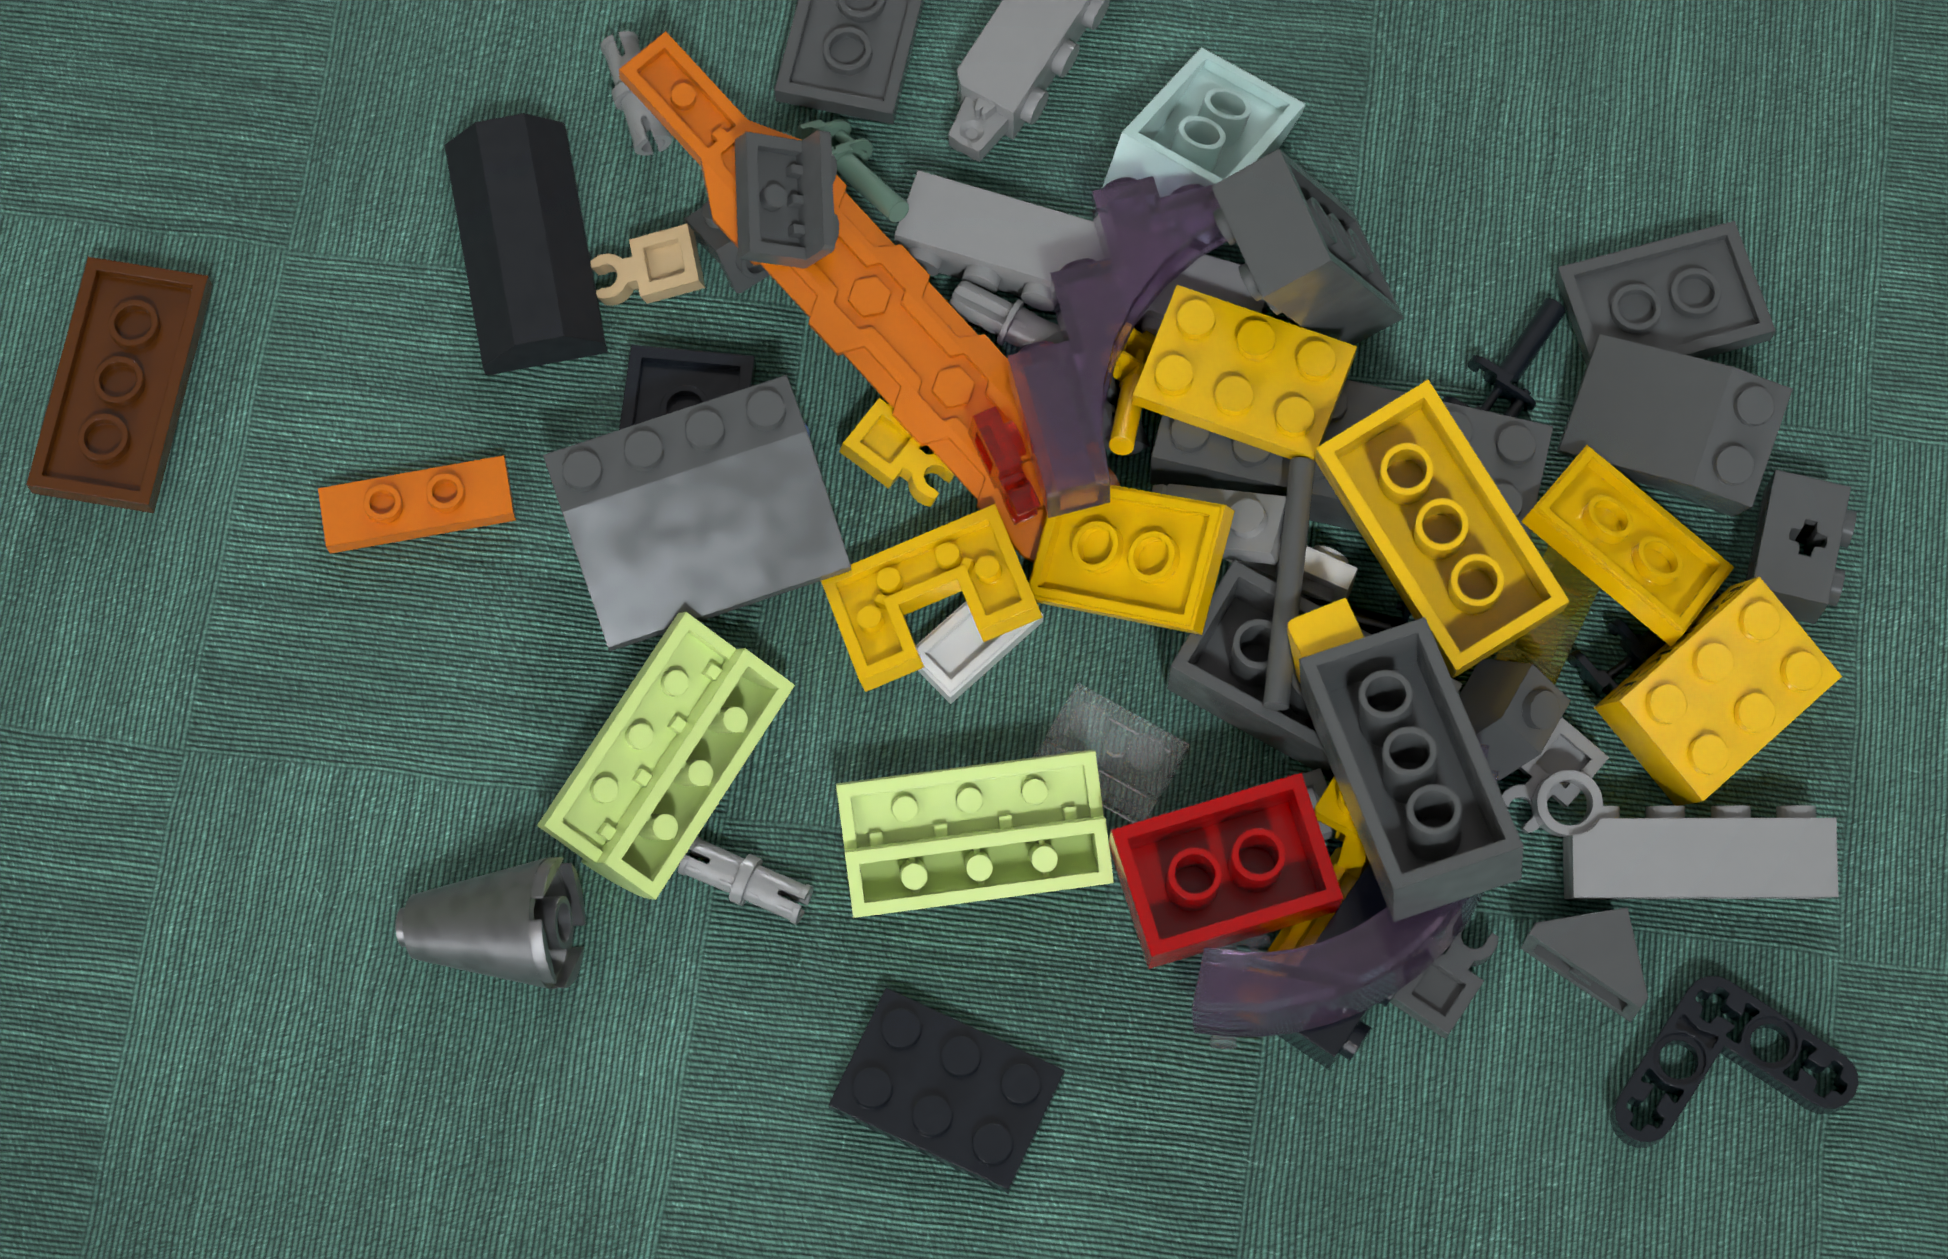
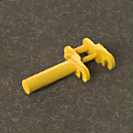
(1128, 373)

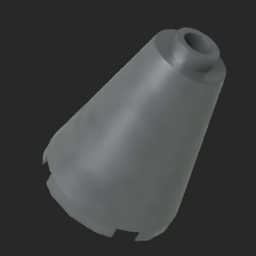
(501, 924)

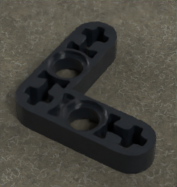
(1708, 1040)

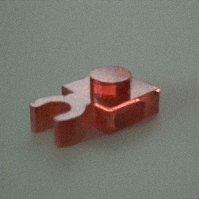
(1001, 453)

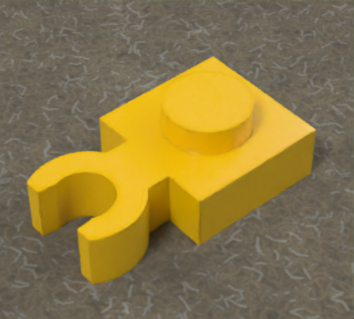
(888, 451)

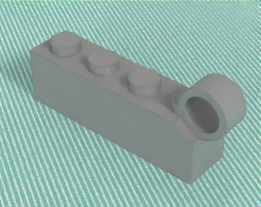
(1691, 856)

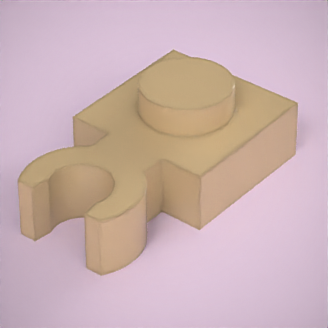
(660, 267)

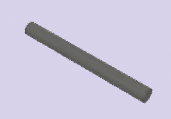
(1289, 581)

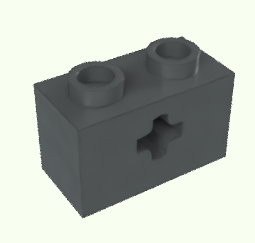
(1809, 513)

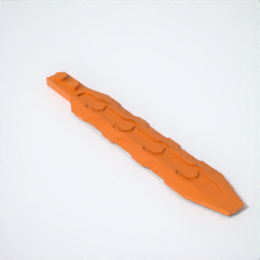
(862, 297)

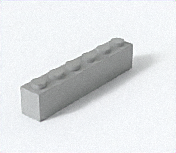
(1018, 244)

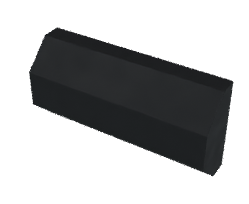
(524, 243)

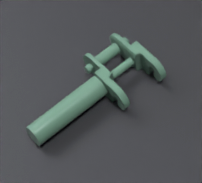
(851, 166)

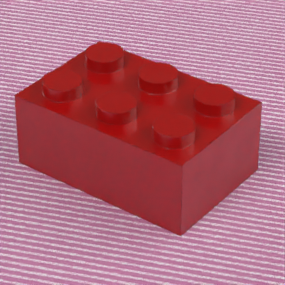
(1225, 870)

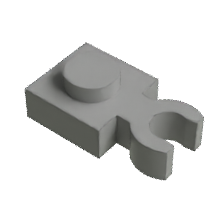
(1564, 751)

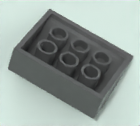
(697, 512)

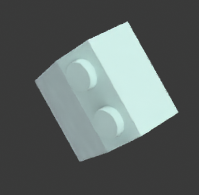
(1204, 126)

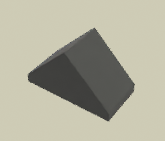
(1595, 955)

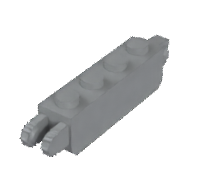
(1013, 65)

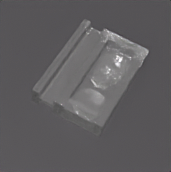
(1131, 753)

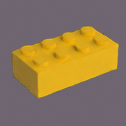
(1440, 528)

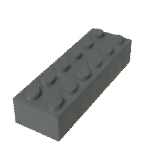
(1507, 447)

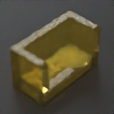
(1551, 642)

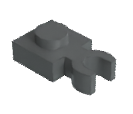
(1446, 987)

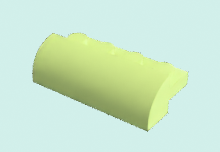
(665, 757)
(974, 833)

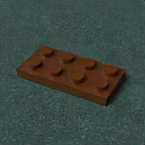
(120, 385)

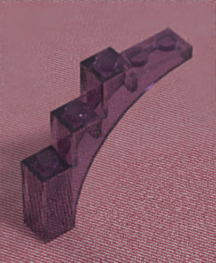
(1097, 305)

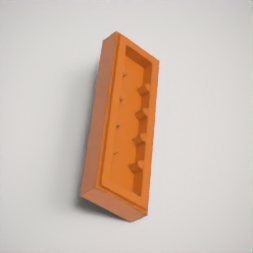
(416, 504)

